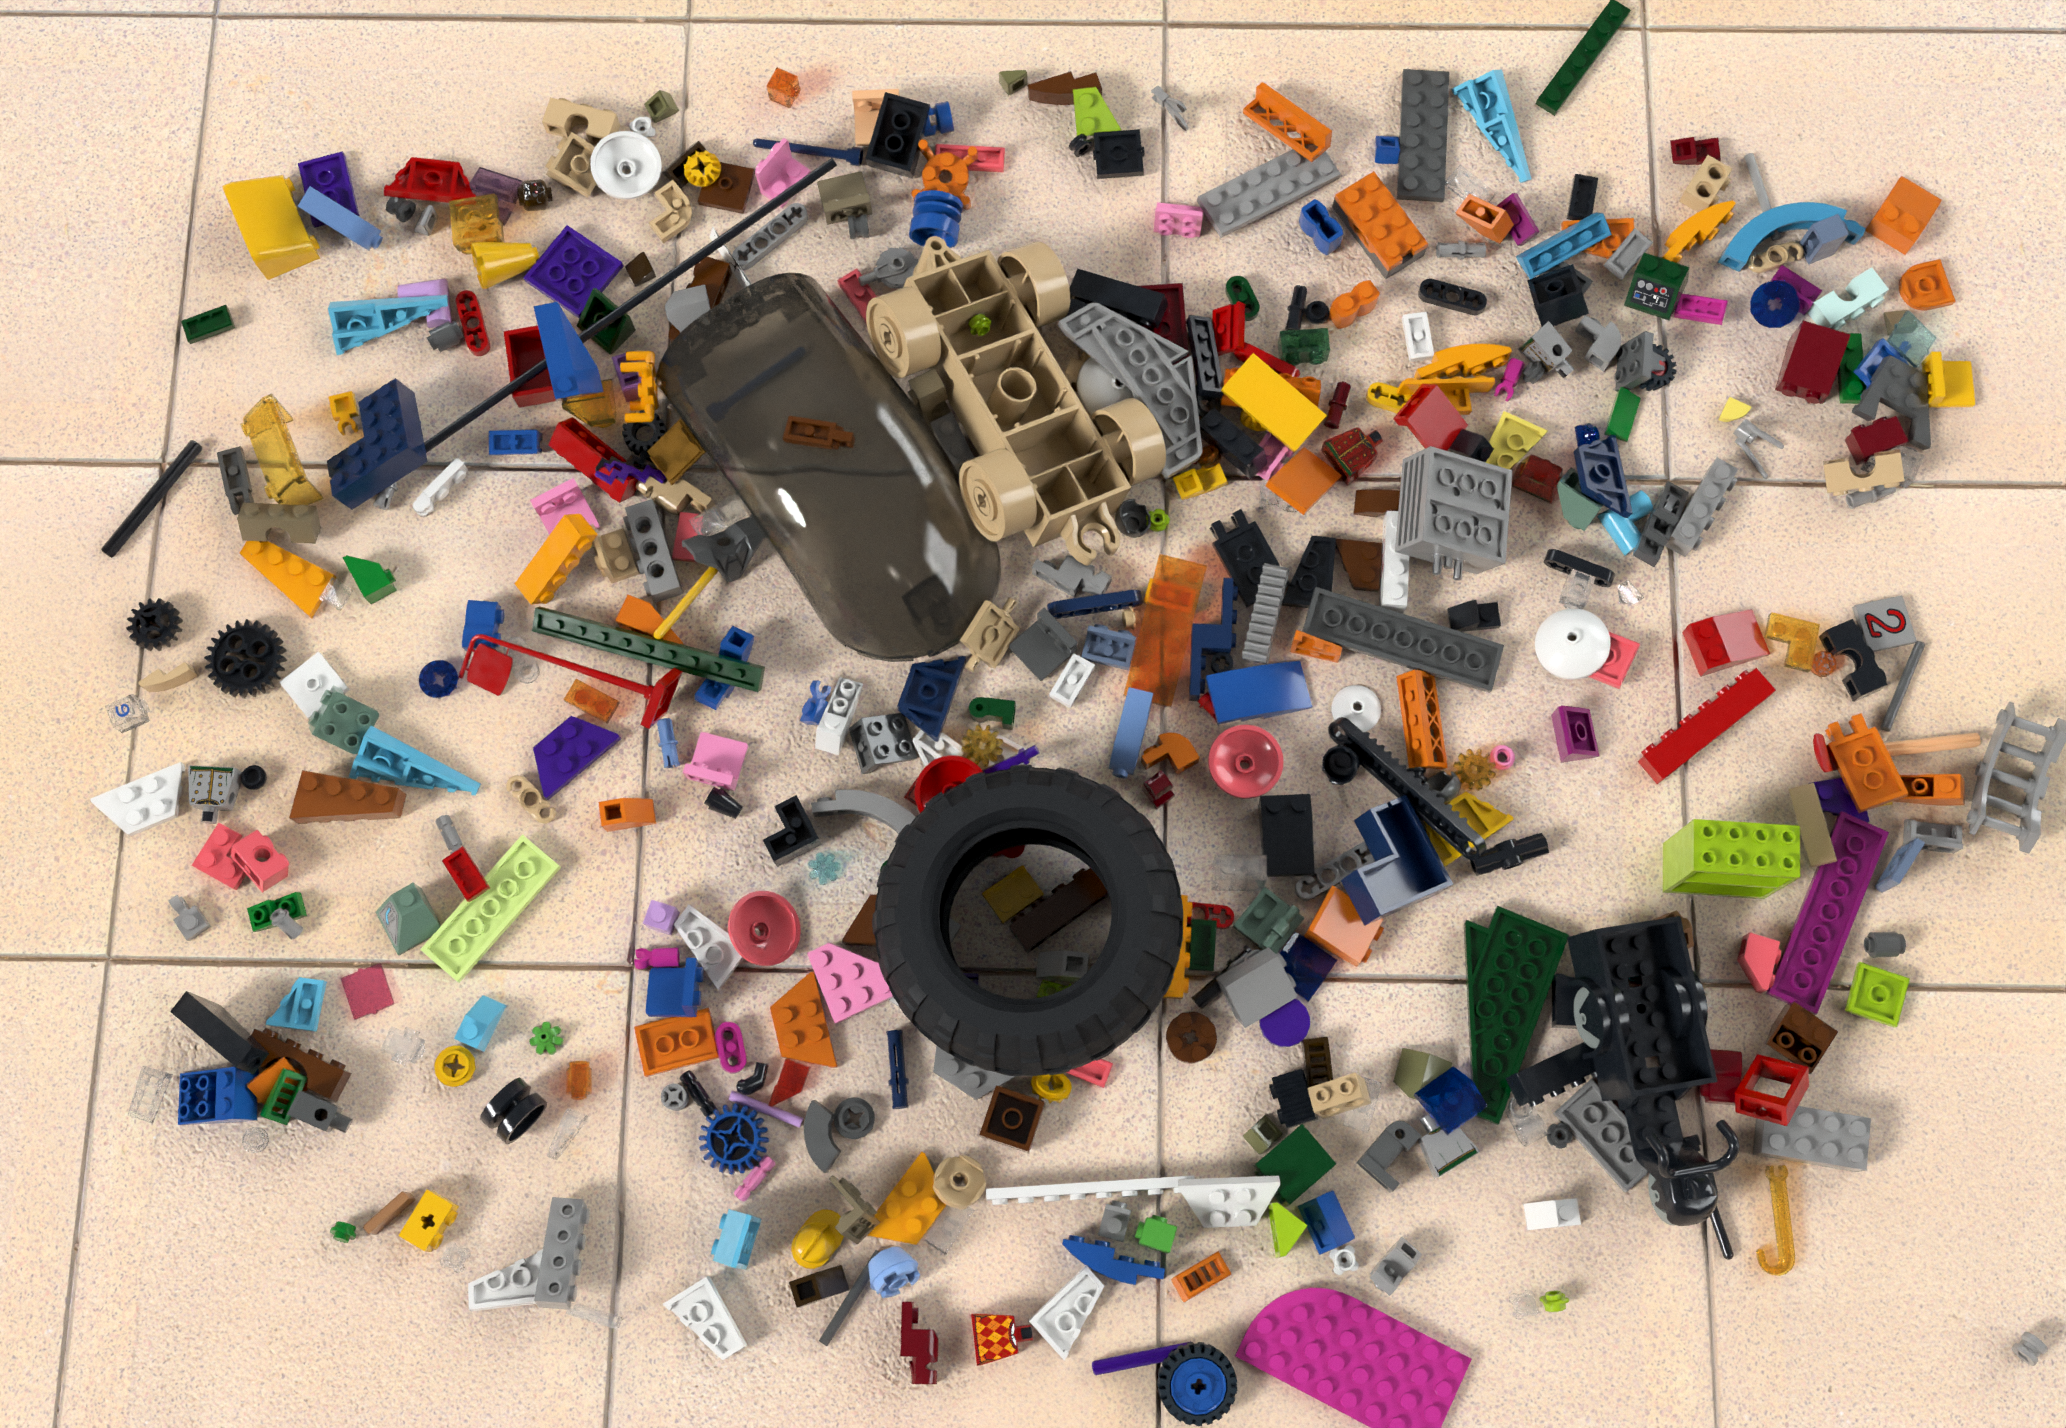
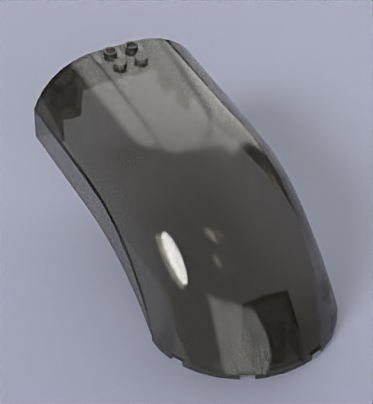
(861, 529)

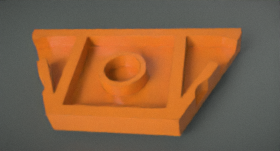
(803, 1025)

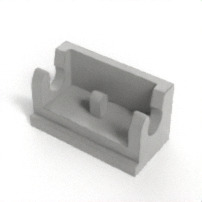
(1936, 836)

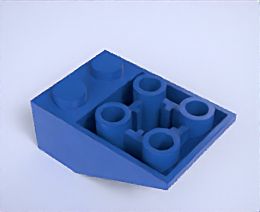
(216, 1097)

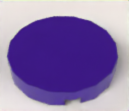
(1286, 1025)

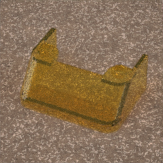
(277, 453)

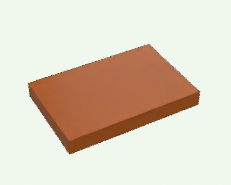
(1303, 480)
(676, 1042)

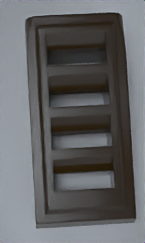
(1313, 1042)

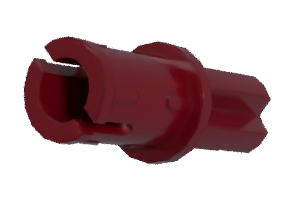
(1337, 405)

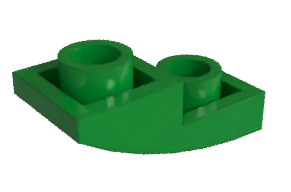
(260, 913)

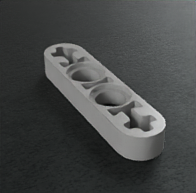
(767, 233)
(1337, 867)

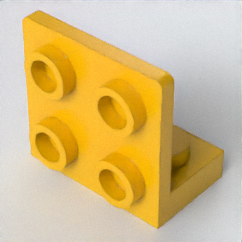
(1948, 382)

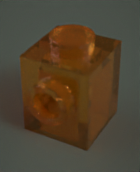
(783, 87)

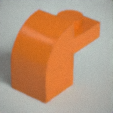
(1174, 748)

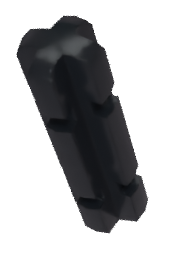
(698, 1093)

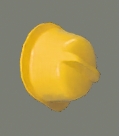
(817, 1239)

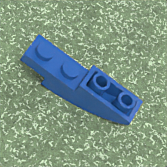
(1100, 1259)

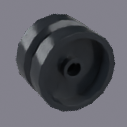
(513, 1110)

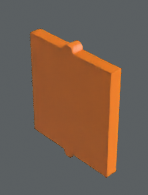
(264, 1082)

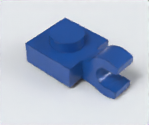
(815, 706)

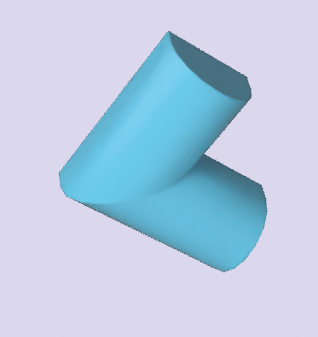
(1623, 529)

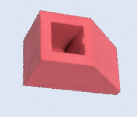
(1757, 960)

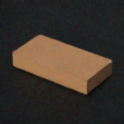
(388, 1213)

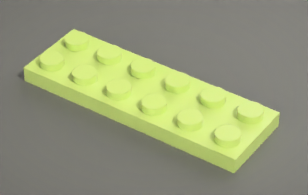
(480, 923)

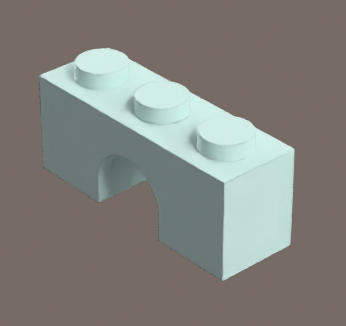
(1864, 290)

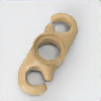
(1768, 264)
(535, 809)

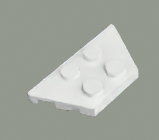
(144, 801)
(1229, 1200)

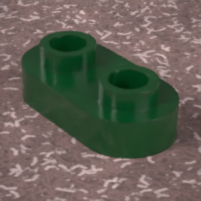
(1245, 296)

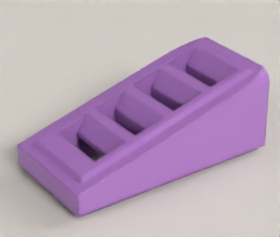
(629, 389)

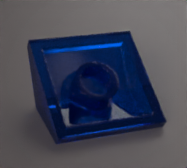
(1306, 964)
(1451, 1099)

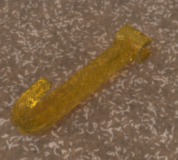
(1782, 1224)

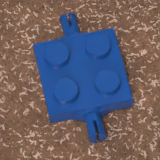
(1873, 359)

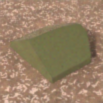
(1417, 1070)

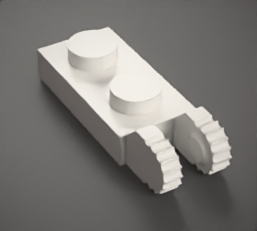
(439, 488)

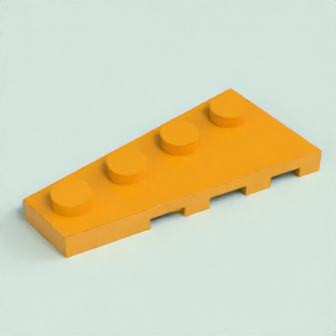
(289, 573)

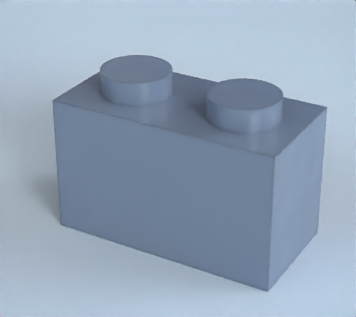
(1824, 238)

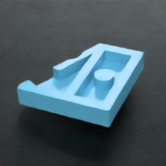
(301, 1006)

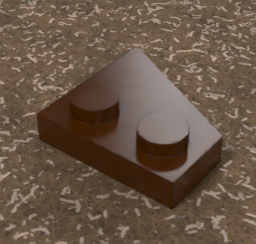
(861, 929)

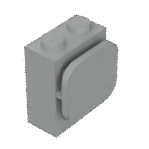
(1257, 985)

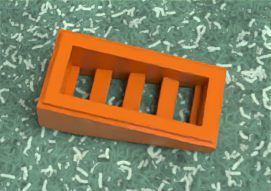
(1181, 1286)

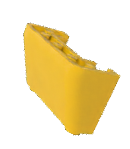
(271, 224)

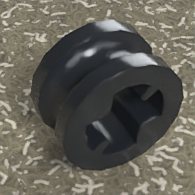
(1080, 145)
(1221, 655)
(1419, 773)

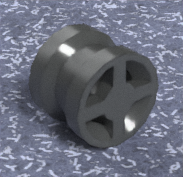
(401, 208)
(858, 226)

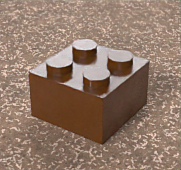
(1012, 1119)

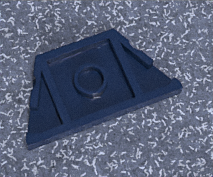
(1603, 475)
(930, 694)

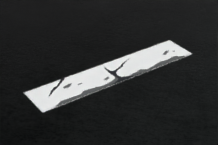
(728, 257)

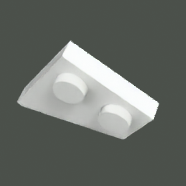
(931, 750)

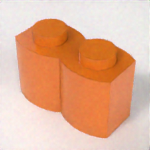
(1354, 304)

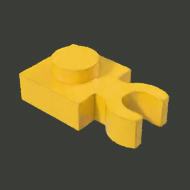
(343, 409)

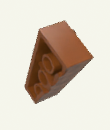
(335, 798)

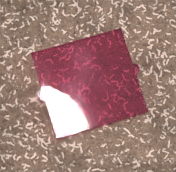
(367, 991)

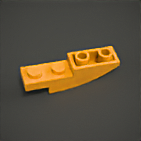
(1698, 229)
(1470, 358)

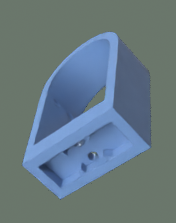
(340, 219)
(1130, 732)

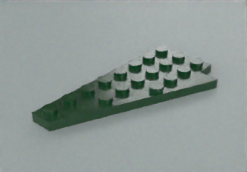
(1506, 988)

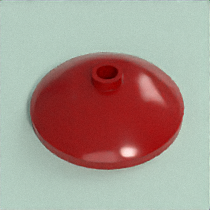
(942, 775)

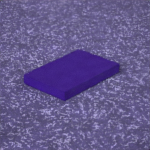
(332, 179)

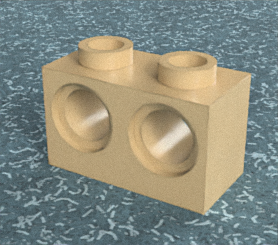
(1706, 185)
(1339, 1095)

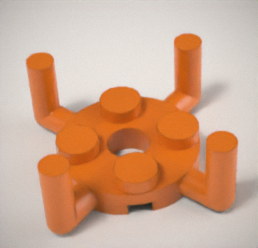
(950, 163)

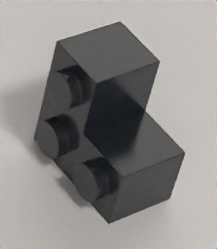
(797, 835)

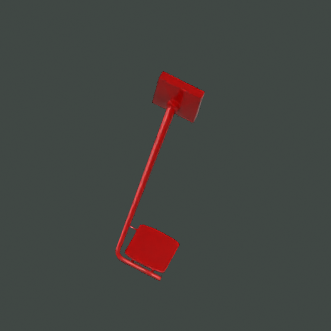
(492, 669)

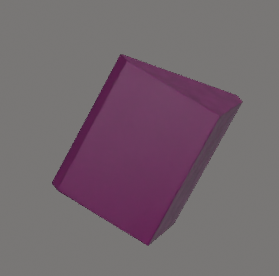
(1574, 733)

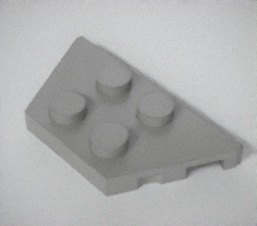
(967, 1078)

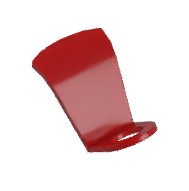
(1822, 754)

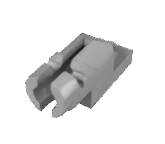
(1072, 576)

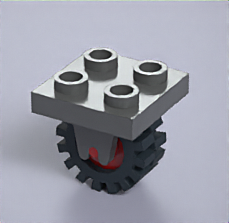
(1643, 364)

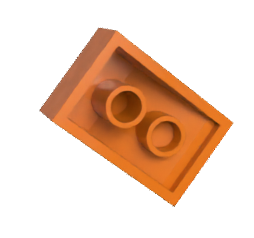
(1903, 215)

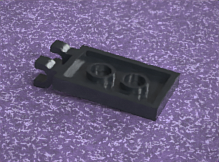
(1243, 554)

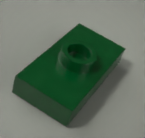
(208, 324)
(1202, 944)

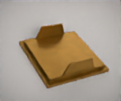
(676, 451)

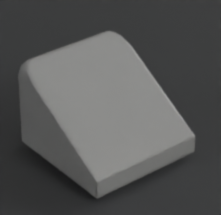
(426, 221)

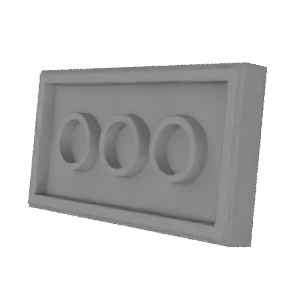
(1603, 1133)

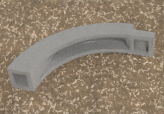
(864, 804)

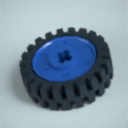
(1211, 1397)

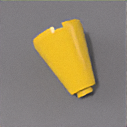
(501, 261)

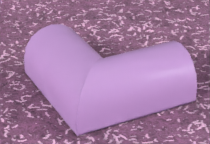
(429, 288)

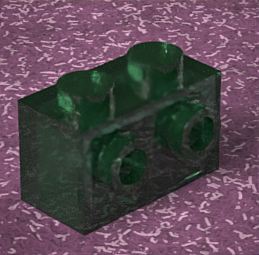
(1304, 346)

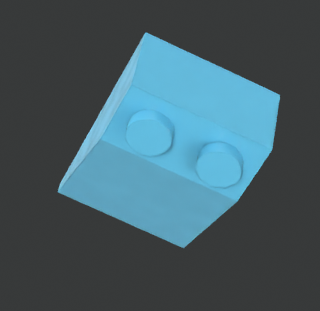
(736, 1239)

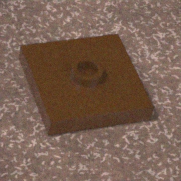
(730, 190)

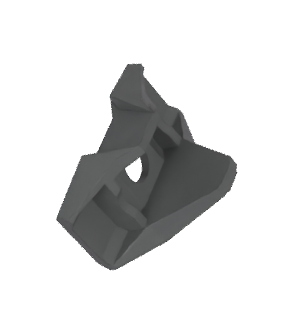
(727, 550)

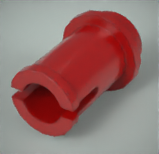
(1206, 703)

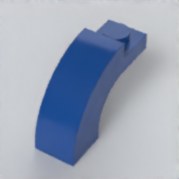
(736, 645)

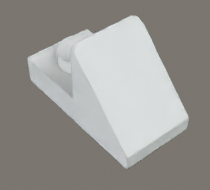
(1552, 1214)

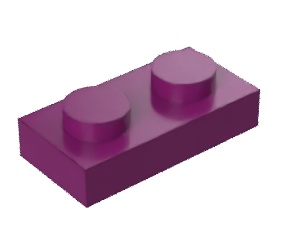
(1524, 226)

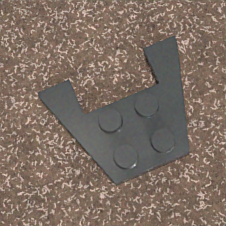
(1902, 390)

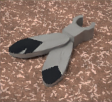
(1172, 105)

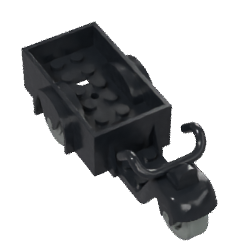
(1655, 1019)

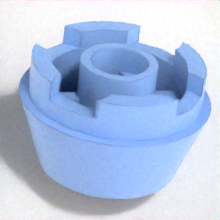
(892, 1270)

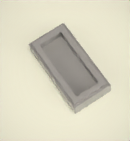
(1628, 254)

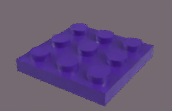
(572, 270)

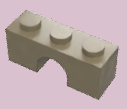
(929, 396)
(297, 520)

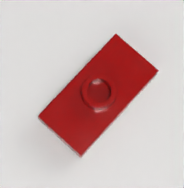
(466, 874)

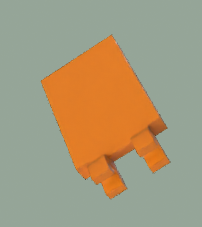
(1864, 765)

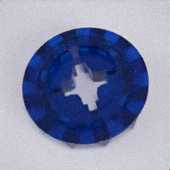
(427, 679)

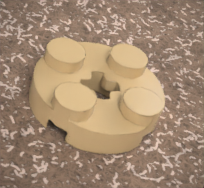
(961, 1196)

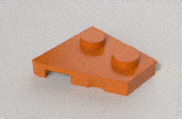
(1315, 647)

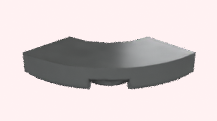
(819, 1137)

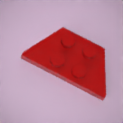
(430, 181)

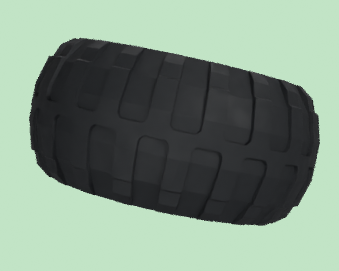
(1005, 812)

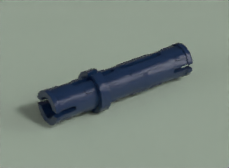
(897, 1070)

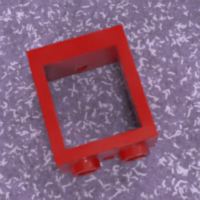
(1778, 1109)

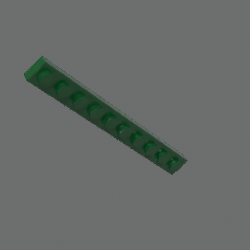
(648, 649)

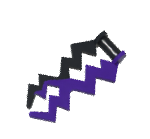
(627, 469)

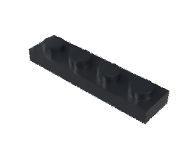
(1205, 356)

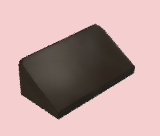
(675, 170)

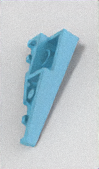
(1492, 109)
(365, 319)
(392, 760)

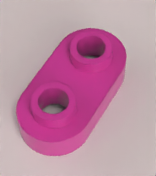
(730, 1048)

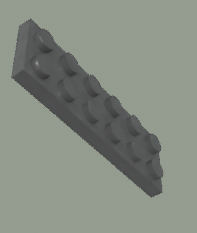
(1423, 135)

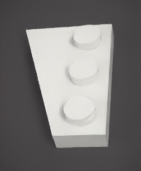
(709, 945)

